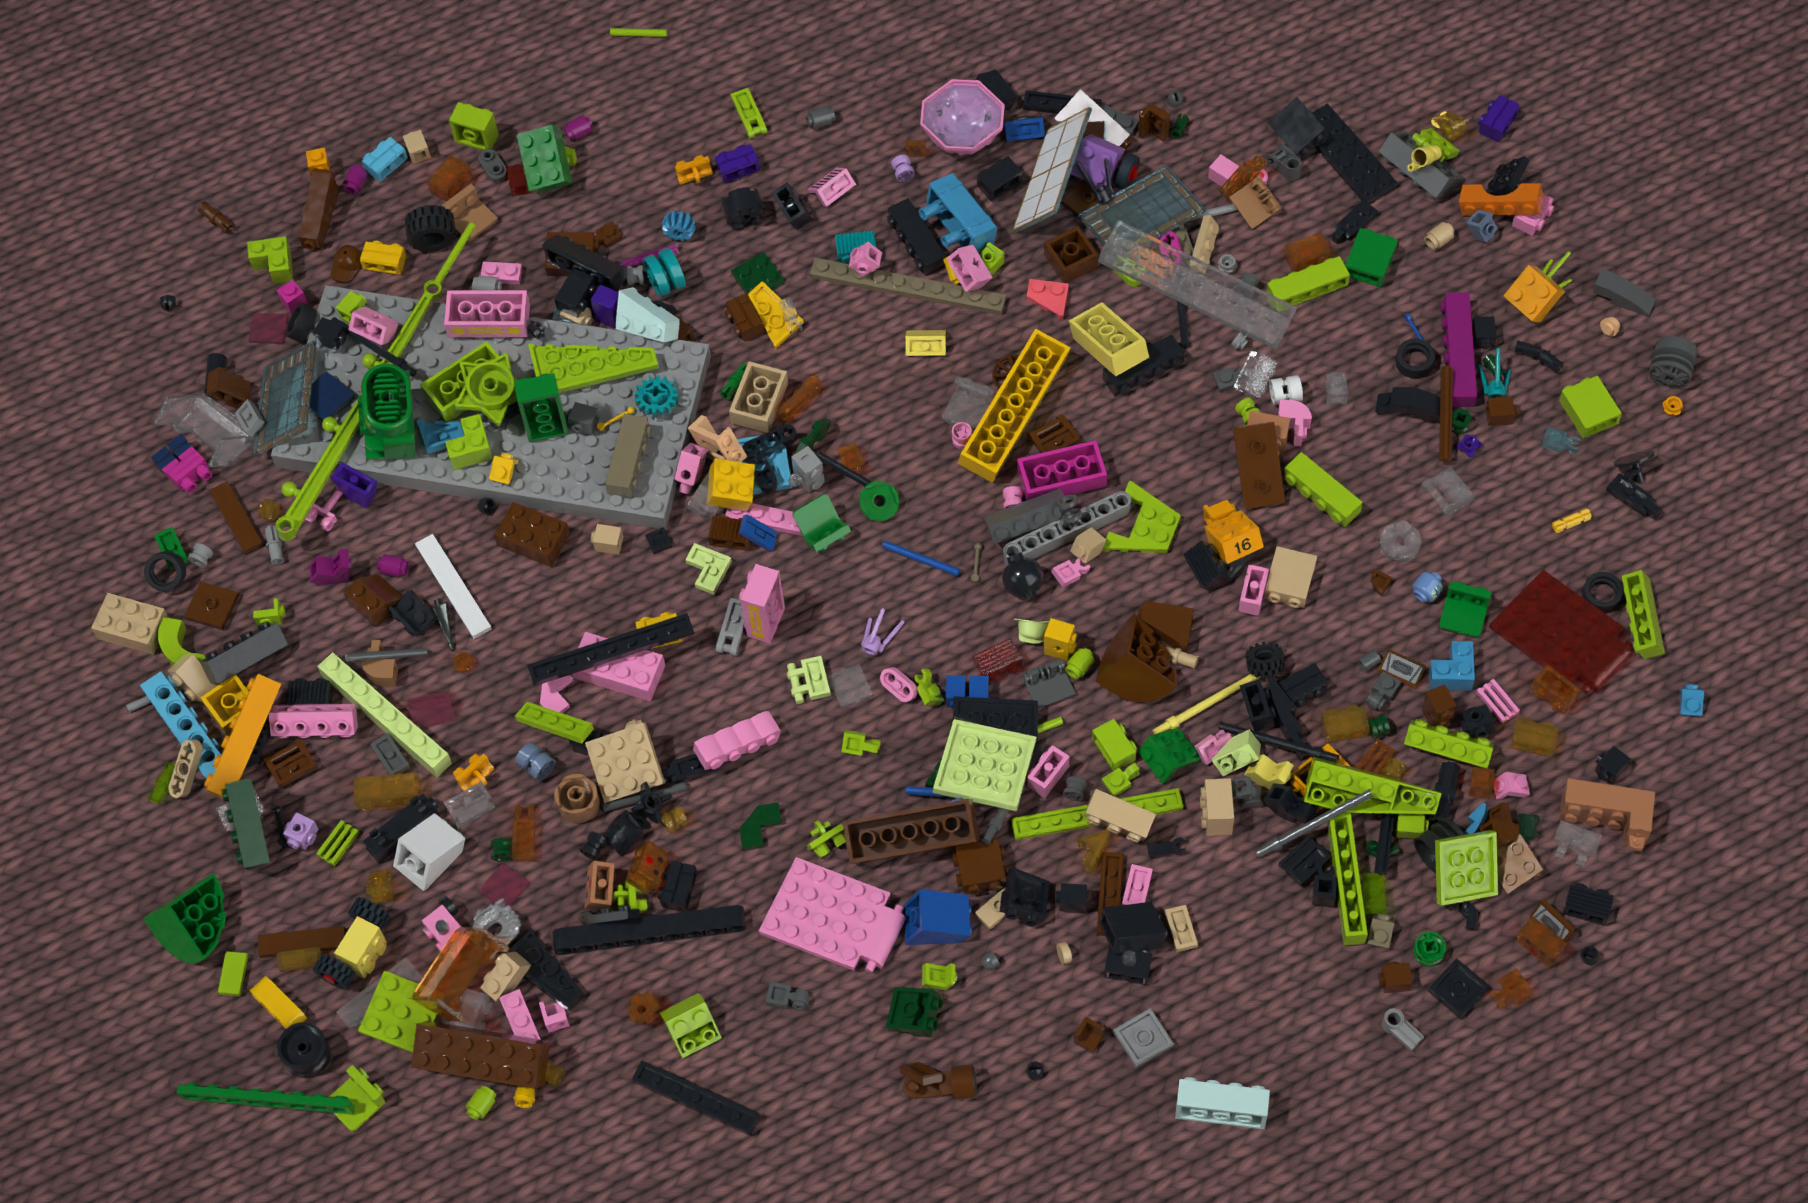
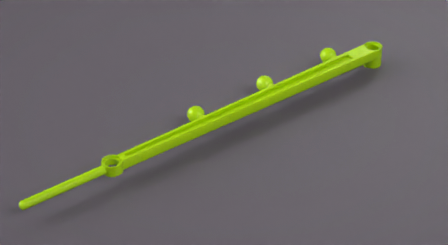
(318, 478)

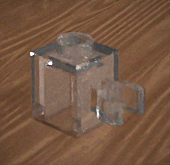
(1336, 388)

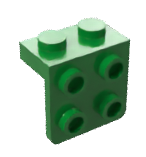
(820, 523)
(1465, 609)
(1167, 753)

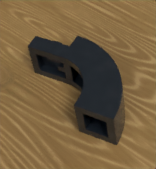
(1411, 401)

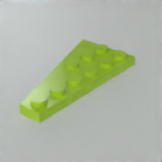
(588, 365)

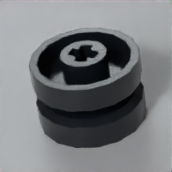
(304, 1050)

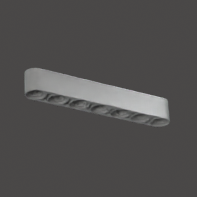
(1062, 537)

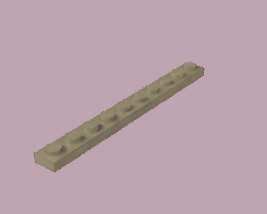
(909, 287)

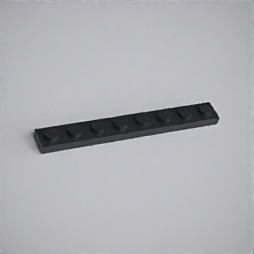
(610, 649)

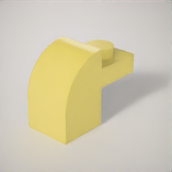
(1267, 772)

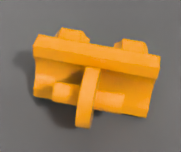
(693, 170)
(474, 773)

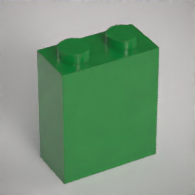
(1371, 257)

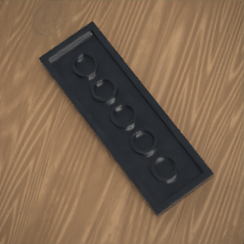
(1352, 158)

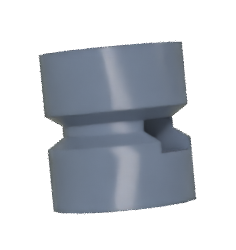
(537, 763)

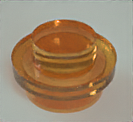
(463, 662)

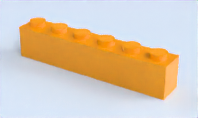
(243, 734)

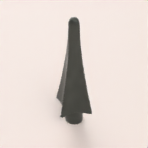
(441, 611)

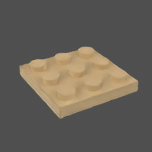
(624, 762)

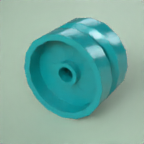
(664, 272)

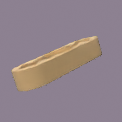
(178, 776)

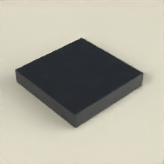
(1458, 989)

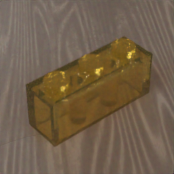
(386, 790)

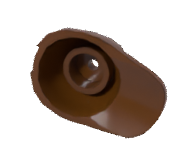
(346, 265)

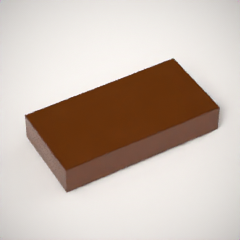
(921, 1073)

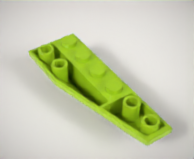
(1336, 783)

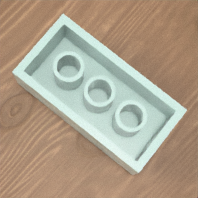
(1222, 1103)

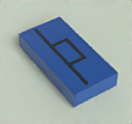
(758, 532)

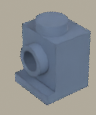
(1485, 229)

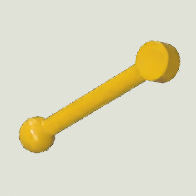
(601, 426)

